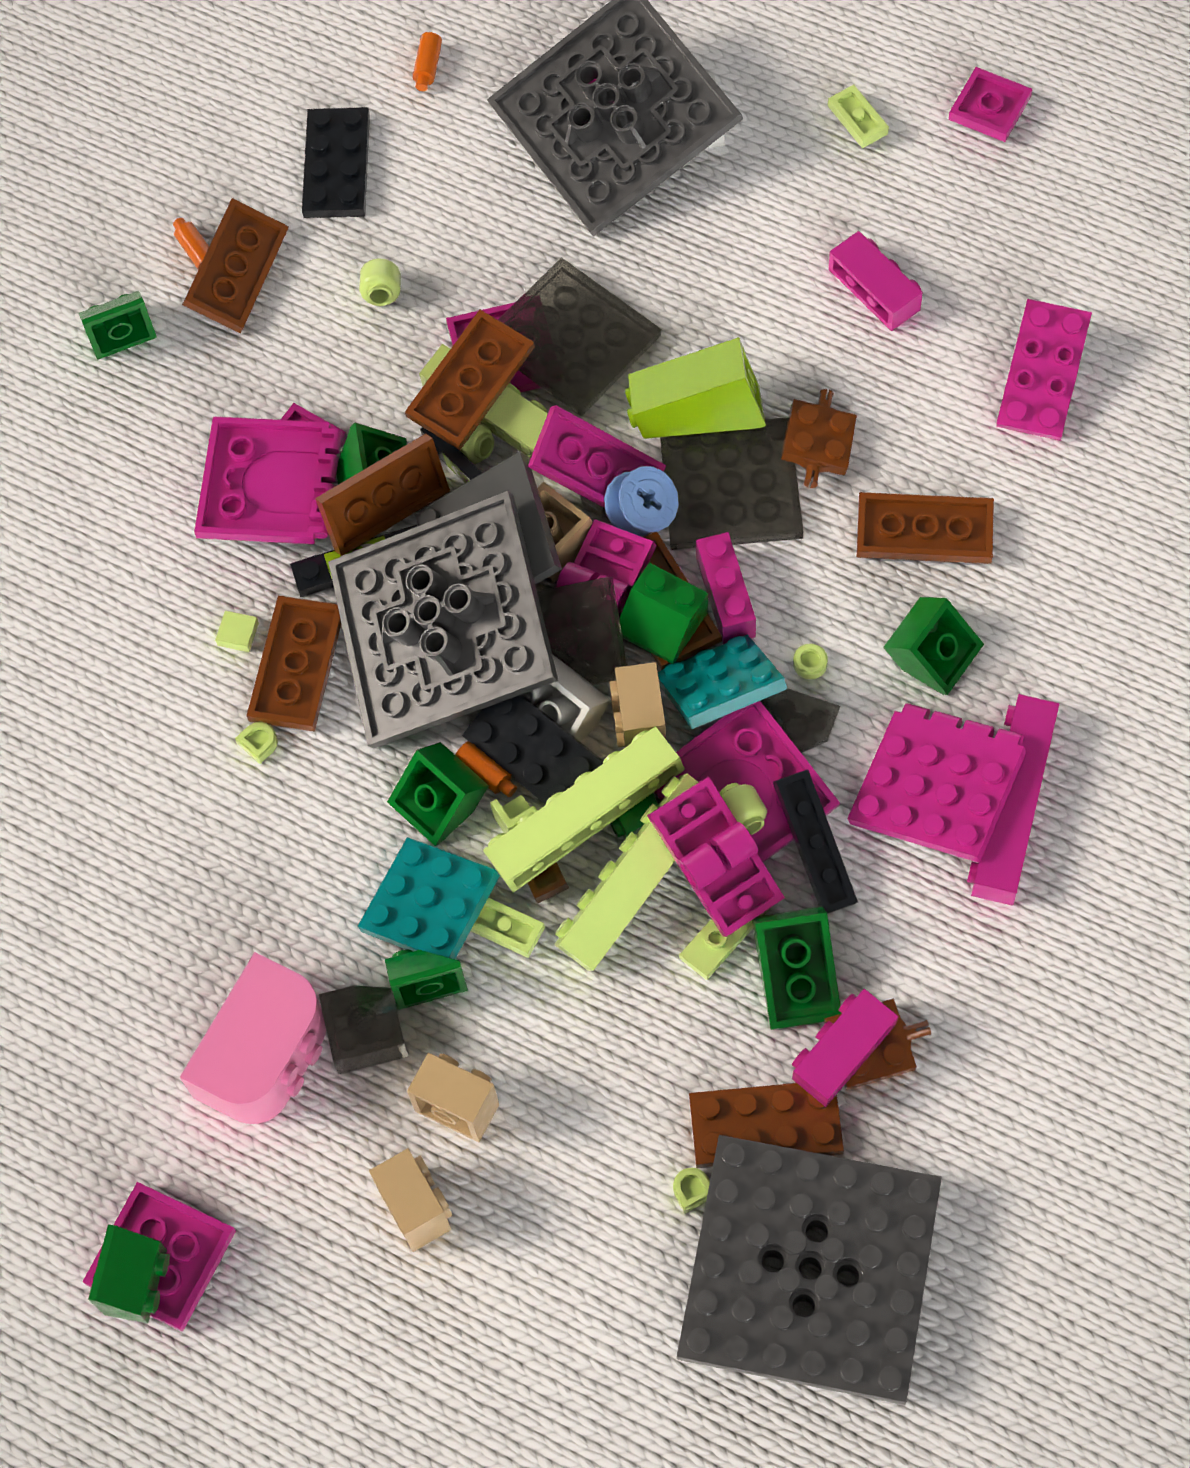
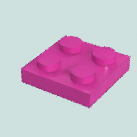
(990, 104)

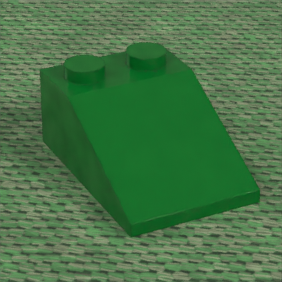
(797, 967)

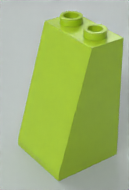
(696, 394)

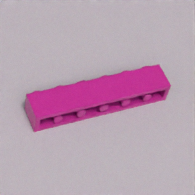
(1001, 865)

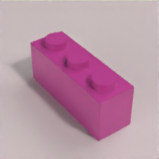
(875, 280)
(725, 587)
(843, 1046)

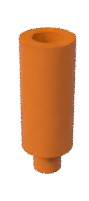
(427, 60)
(190, 240)
(486, 769)

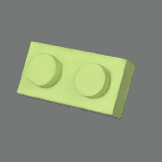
(858, 116)
(508, 927)

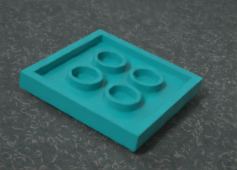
(720, 681)
(428, 900)

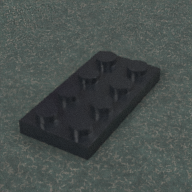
(336, 162)
(531, 746)

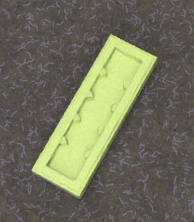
(711, 949)

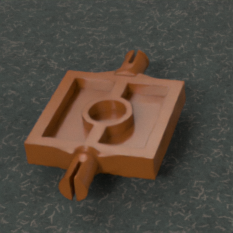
(819, 437)
(892, 1055)

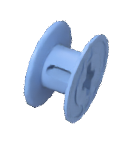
(641, 501)

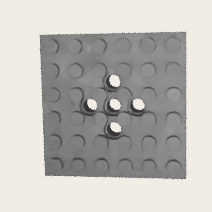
(601, 164)
(415, 638)
(875, 1227)

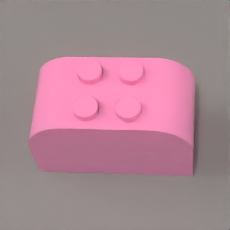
(258, 1044)

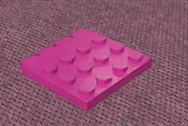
(266, 480)
(755, 752)
(939, 782)

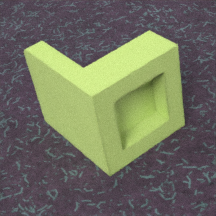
(510, 813)

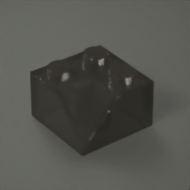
(363, 1027)

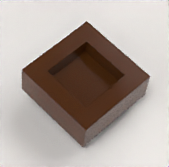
(548, 883)

